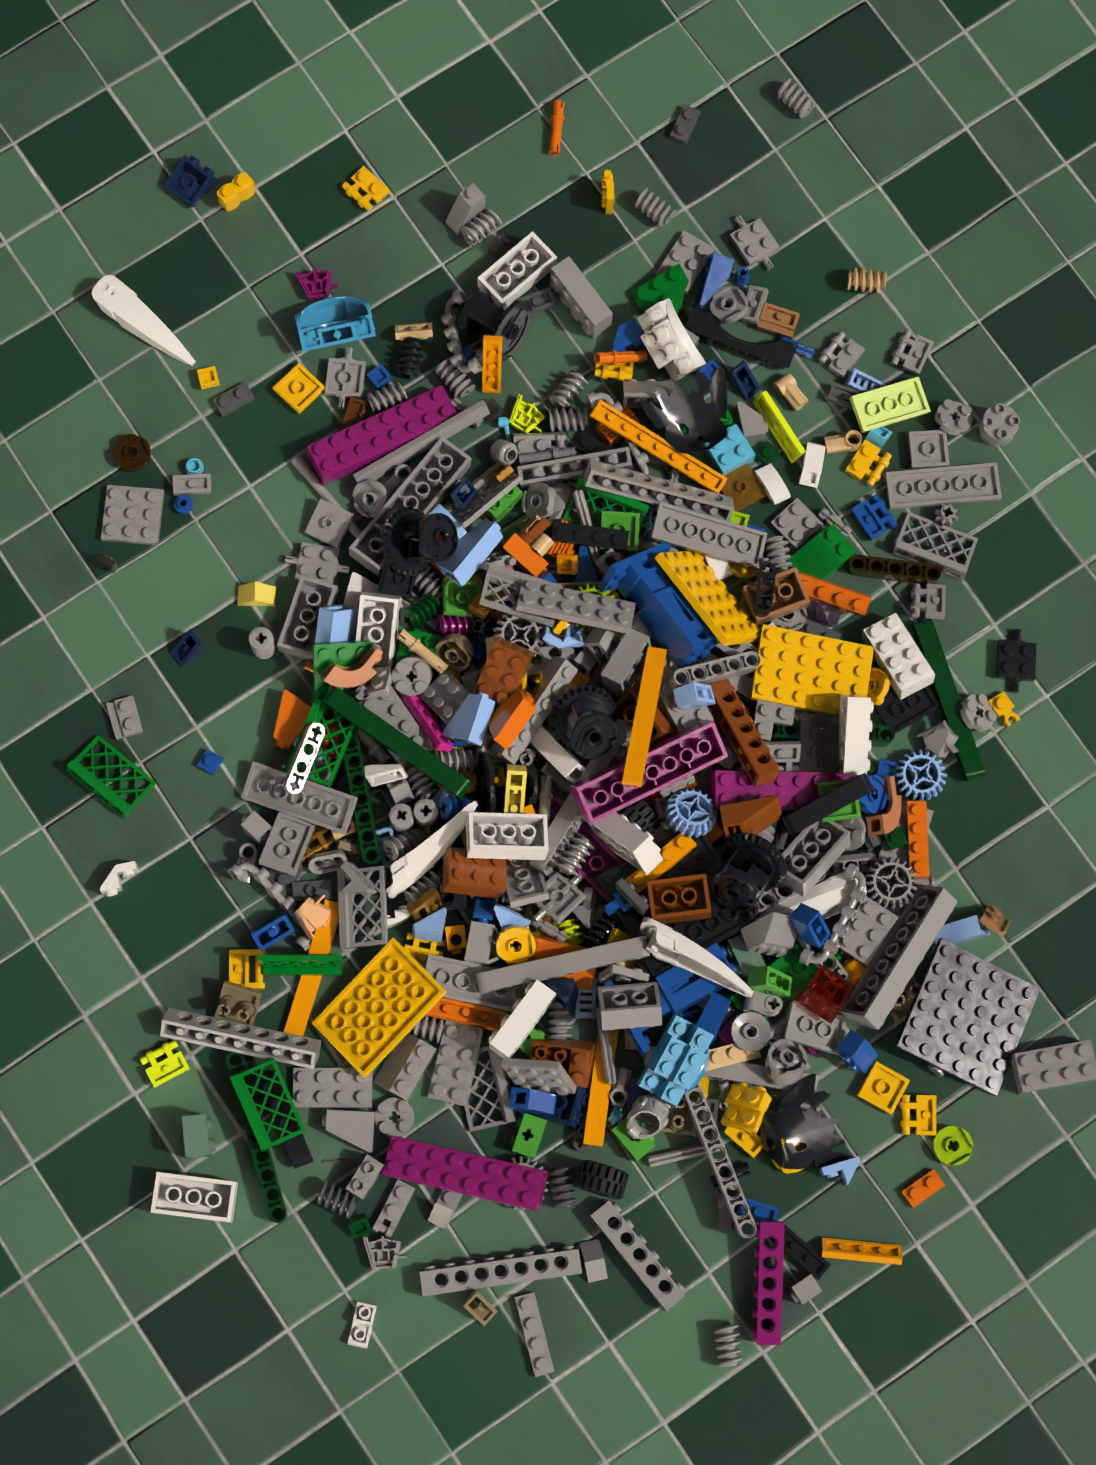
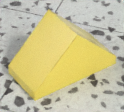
(256, 595)

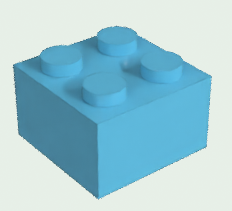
(730, 452)

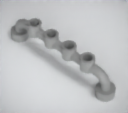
(452, 333)
(640, 458)
(273, 890)
(839, 928)

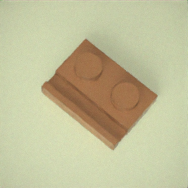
(778, 320)
(994, 920)

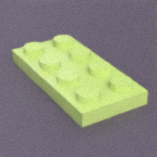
(890, 404)

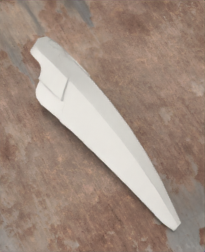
(133, 315)
(423, 857)
(826, 897)
(684, 953)

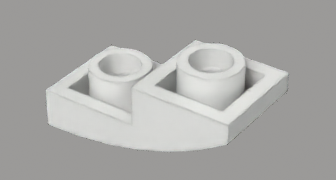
(773, 484)
(400, 916)
(362, 1325)

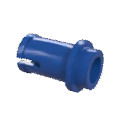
(744, 276)
(686, 1014)

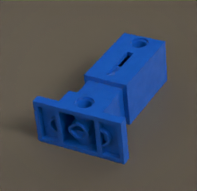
(662, 606)
(678, 992)

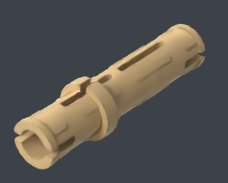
(416, 646)

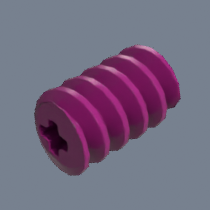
(454, 624)

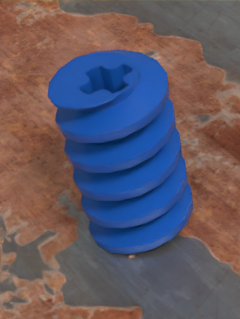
(451, 806)

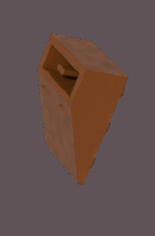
(750, 815)
(573, 1055)

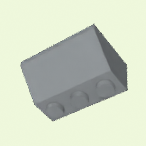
(635, 390)
(626, 662)
(770, 934)
(629, 1006)
(405, 1066)

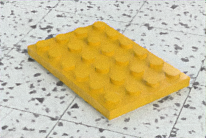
(709, 597)
(809, 670)
(379, 1007)

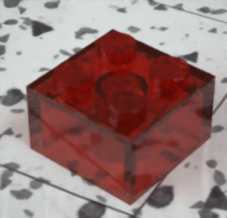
(825, 994)

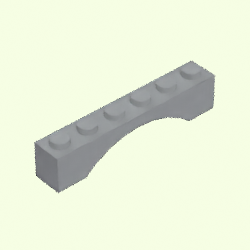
(554, 682)

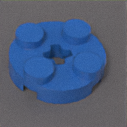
(877, 801)

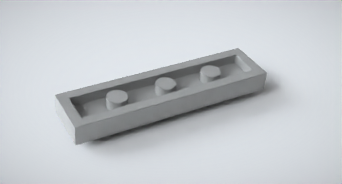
(534, 1334)

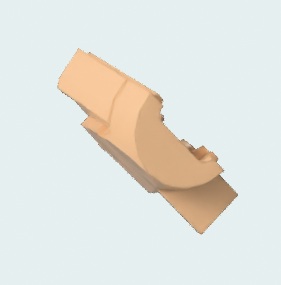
(312, 915)

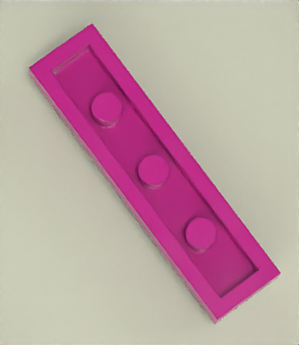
(427, 722)

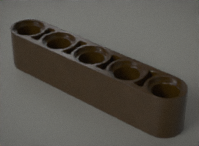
(885, 573)

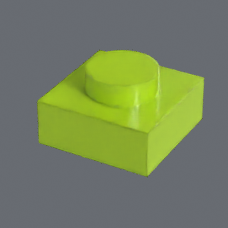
(739, 518)

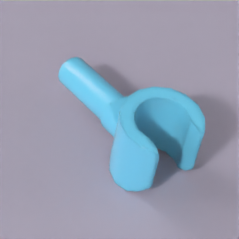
(504, 423)

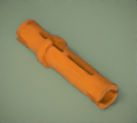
(557, 120)
(614, 357)

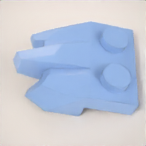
(568, 638)

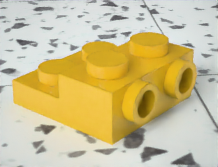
(745, 1107)

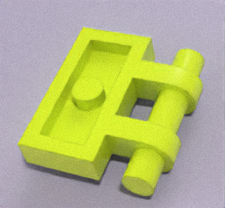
(166, 1069)

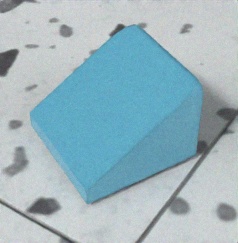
(878, 436)

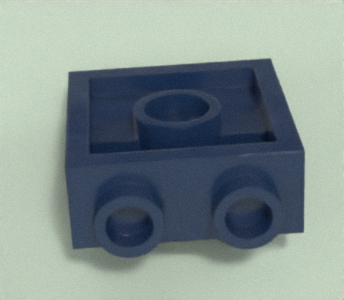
(190, 180)
(568, 1108)

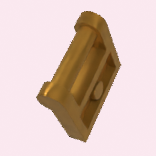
(429, 901)

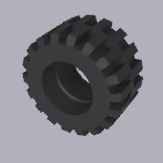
(642, 815)
(601, 1179)

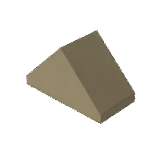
(479, 1307)

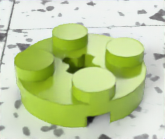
(941, 1144)

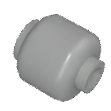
(503, 451)

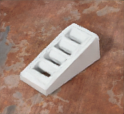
(383, 774)

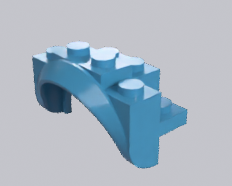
(334, 322)
(677, 1061)

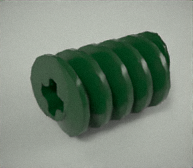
(419, 612)

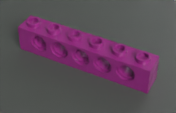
(771, 1335)

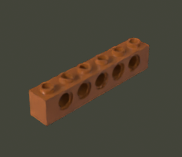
(743, 735)

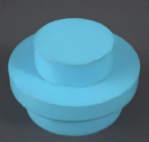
(194, 466)
(615, 1116)

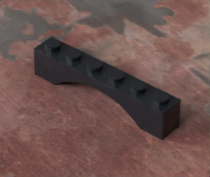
(777, 351)

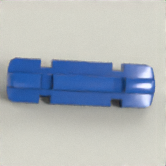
(801, 349)

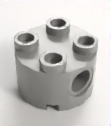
(999, 425)
(785, 1062)

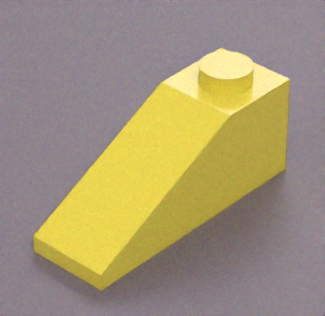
(515, 789)

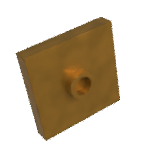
(743, 487)

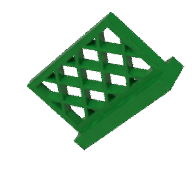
(625, 502)
(315, 716)
(97, 786)
(301, 965)
(252, 1113)

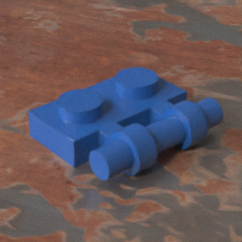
(870, 521)

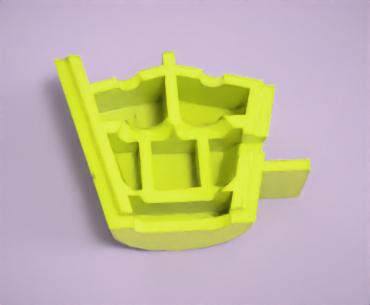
(525, 417)

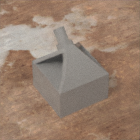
(482, 944)

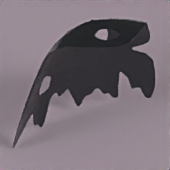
(691, 410)
(802, 1127)

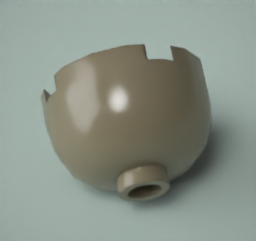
(455, 651)

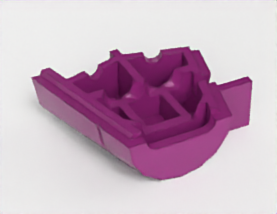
(316, 283)

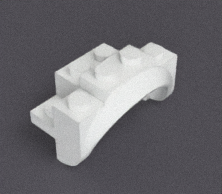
(669, 341)

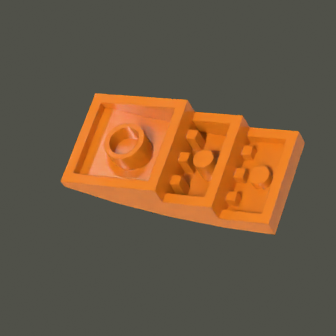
(549, 947)

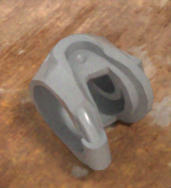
(649, 1110)

